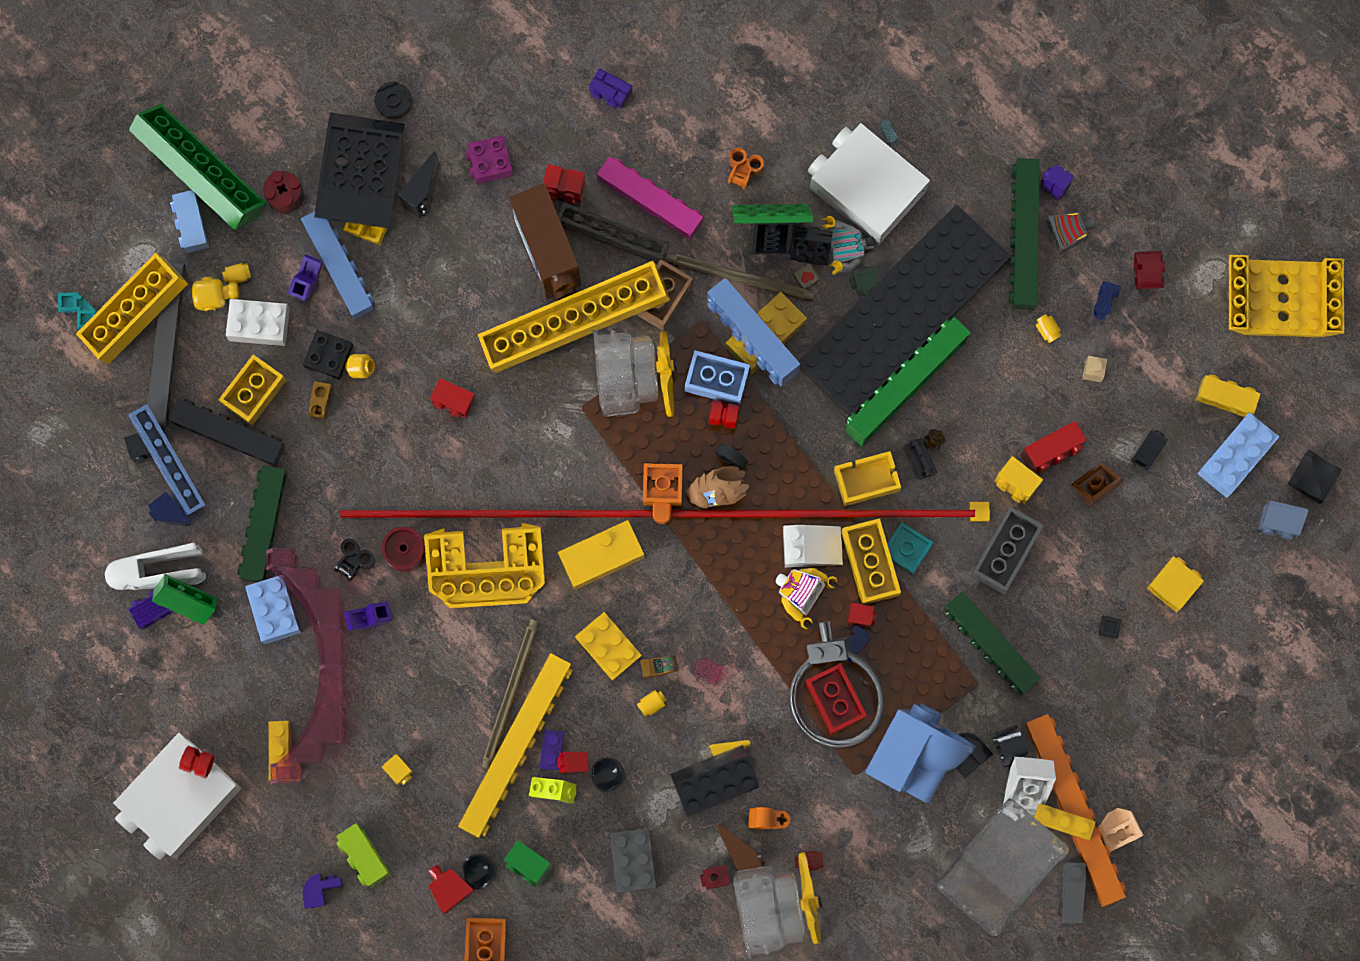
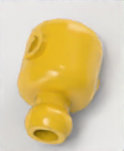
(211, 294)

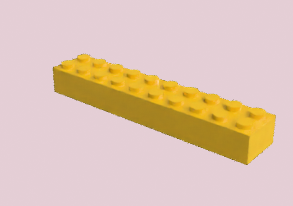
(574, 317)

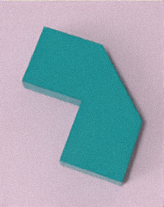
(76, 303)

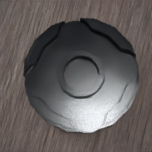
(393, 100)

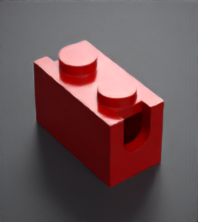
(452, 398)

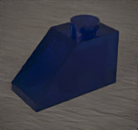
(168, 511)

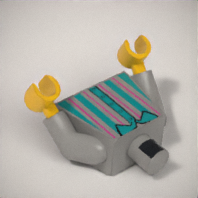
(846, 245)

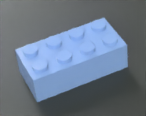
(1238, 455)

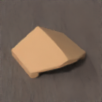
(1120, 828)

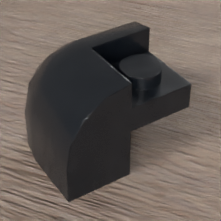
(975, 759)

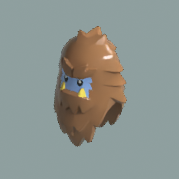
(718, 487)

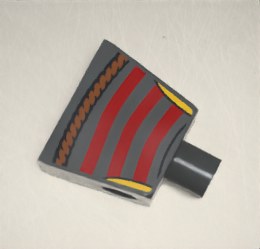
(1069, 230)

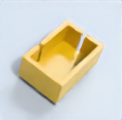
(868, 479)

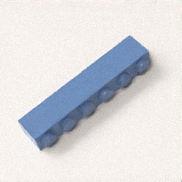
(338, 265)
(166, 459)

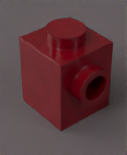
(715, 877)

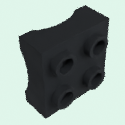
(328, 354)
(1314, 477)

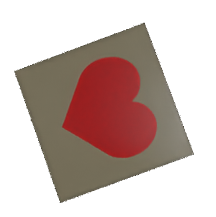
(806, 276)

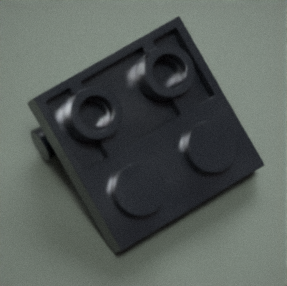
(811, 245)

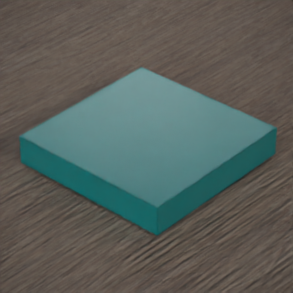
(908, 548)

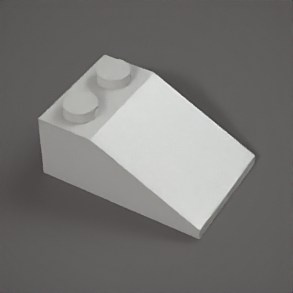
(812, 545)
(1030, 782)

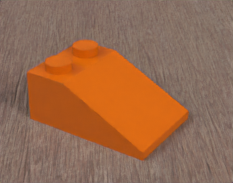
(485, 939)

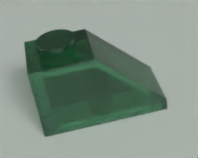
(864, 280)

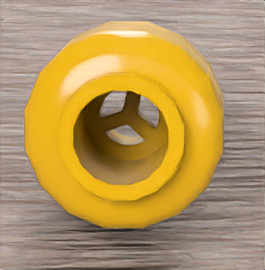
(360, 366)

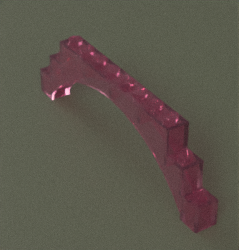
(324, 614)

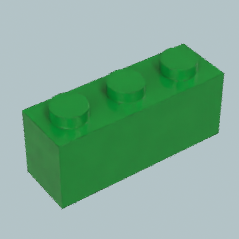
(184, 599)

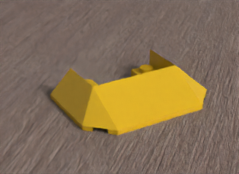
(485, 583)

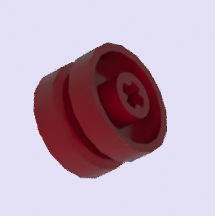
(409, 559)

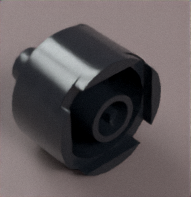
(1011, 745)

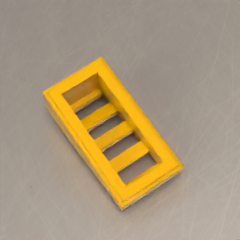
(723, 747)

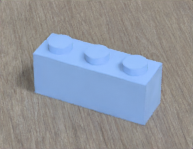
(189, 221)

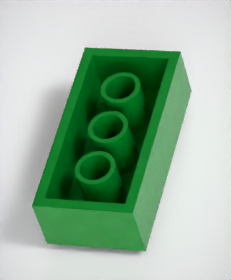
(530, 864)

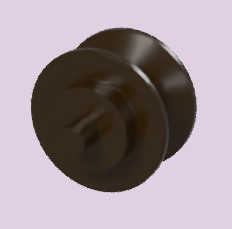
(934, 439)

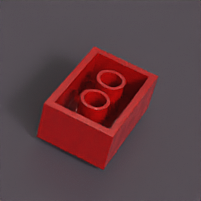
(1054, 448)
(835, 699)

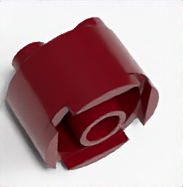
(287, 201)
(1149, 269)

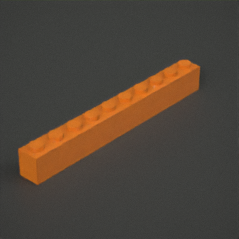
(1072, 800)

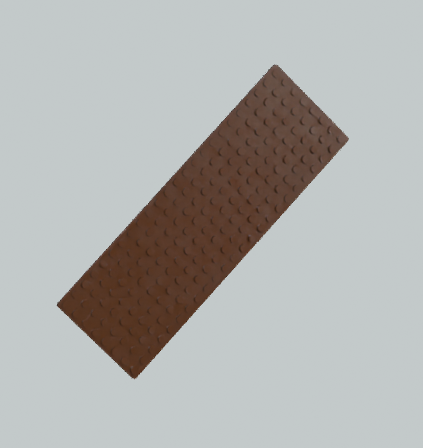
(748, 552)

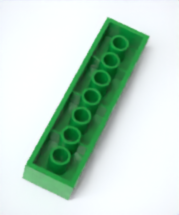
(197, 166)
(907, 382)

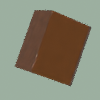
(1096, 484)

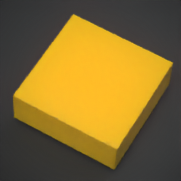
(982, 511)

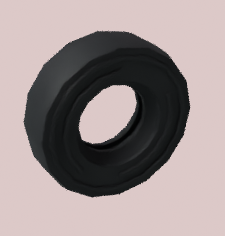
(731, 456)

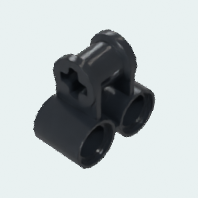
(352, 560)

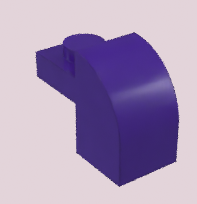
(306, 280)
(368, 617)
(314, 889)

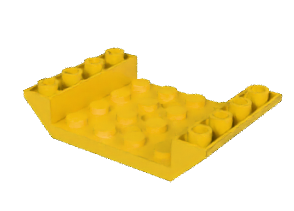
(1312, 292)

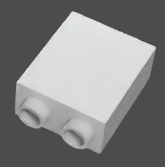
(867, 182)
(173, 803)

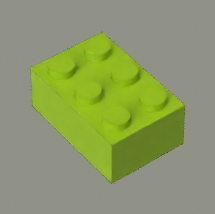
(363, 856)

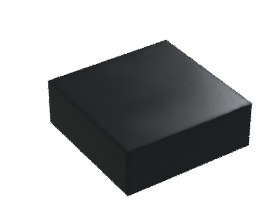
(1109, 627)

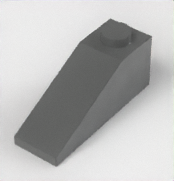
(1073, 892)

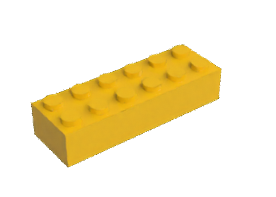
(132, 308)

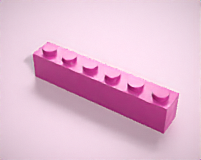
(650, 198)

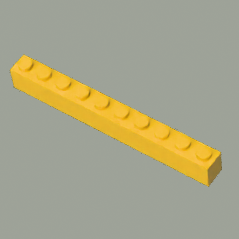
(515, 745)

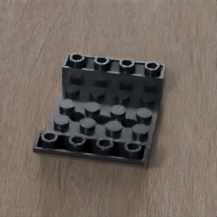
(353, 192)

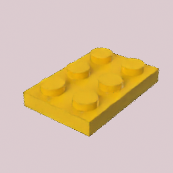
(608, 646)

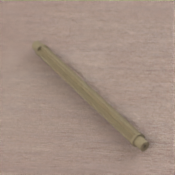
(740, 276)
(510, 694)

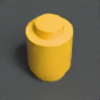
(236, 273)
(1048, 328)
(652, 703)

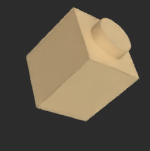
(1094, 369)

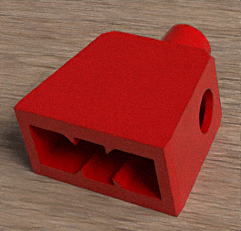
(448, 888)

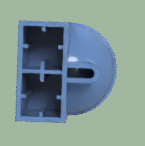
(917, 752)

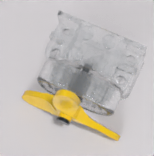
(630, 370)
(772, 908)

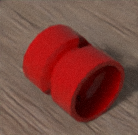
(723, 414)
(195, 761)

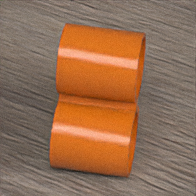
(742, 170)
(766, 818)

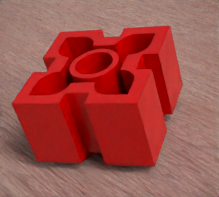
(565, 184)

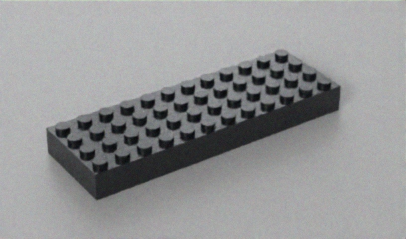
(903, 310)

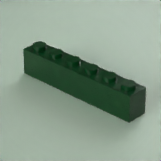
(263, 523)
(991, 643)

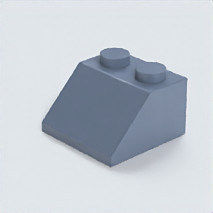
(1282, 519)

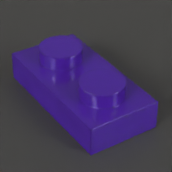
(551, 749)

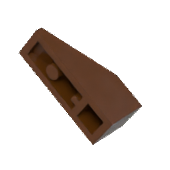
(741, 854)

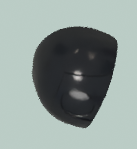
(607, 774)
(479, 871)

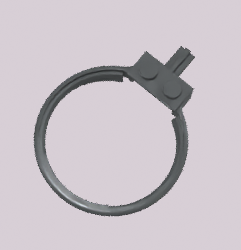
(828, 651)

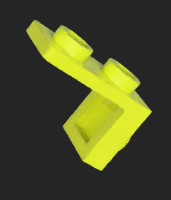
(553, 789)

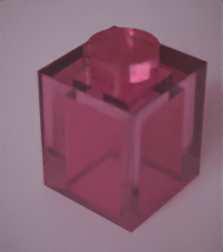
(708, 671)

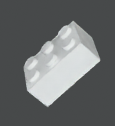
(257, 322)

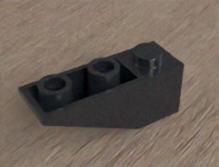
(1149, 449)

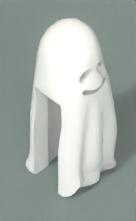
(130, 573)

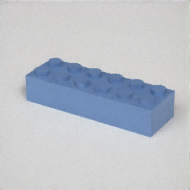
(753, 333)

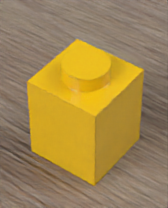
(398, 770)

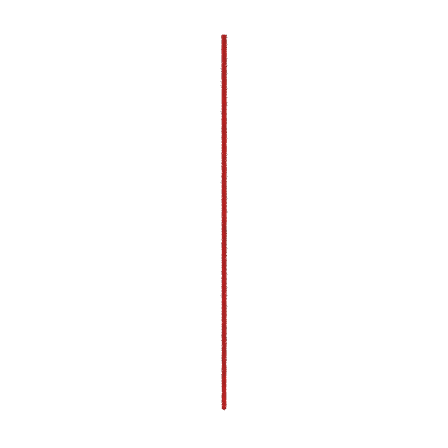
(647, 513)

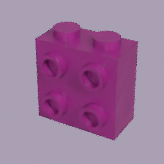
(489, 159)

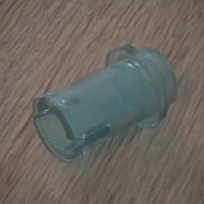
(888, 130)

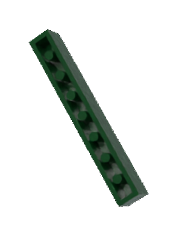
(1025, 233)

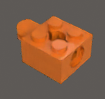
(662, 489)

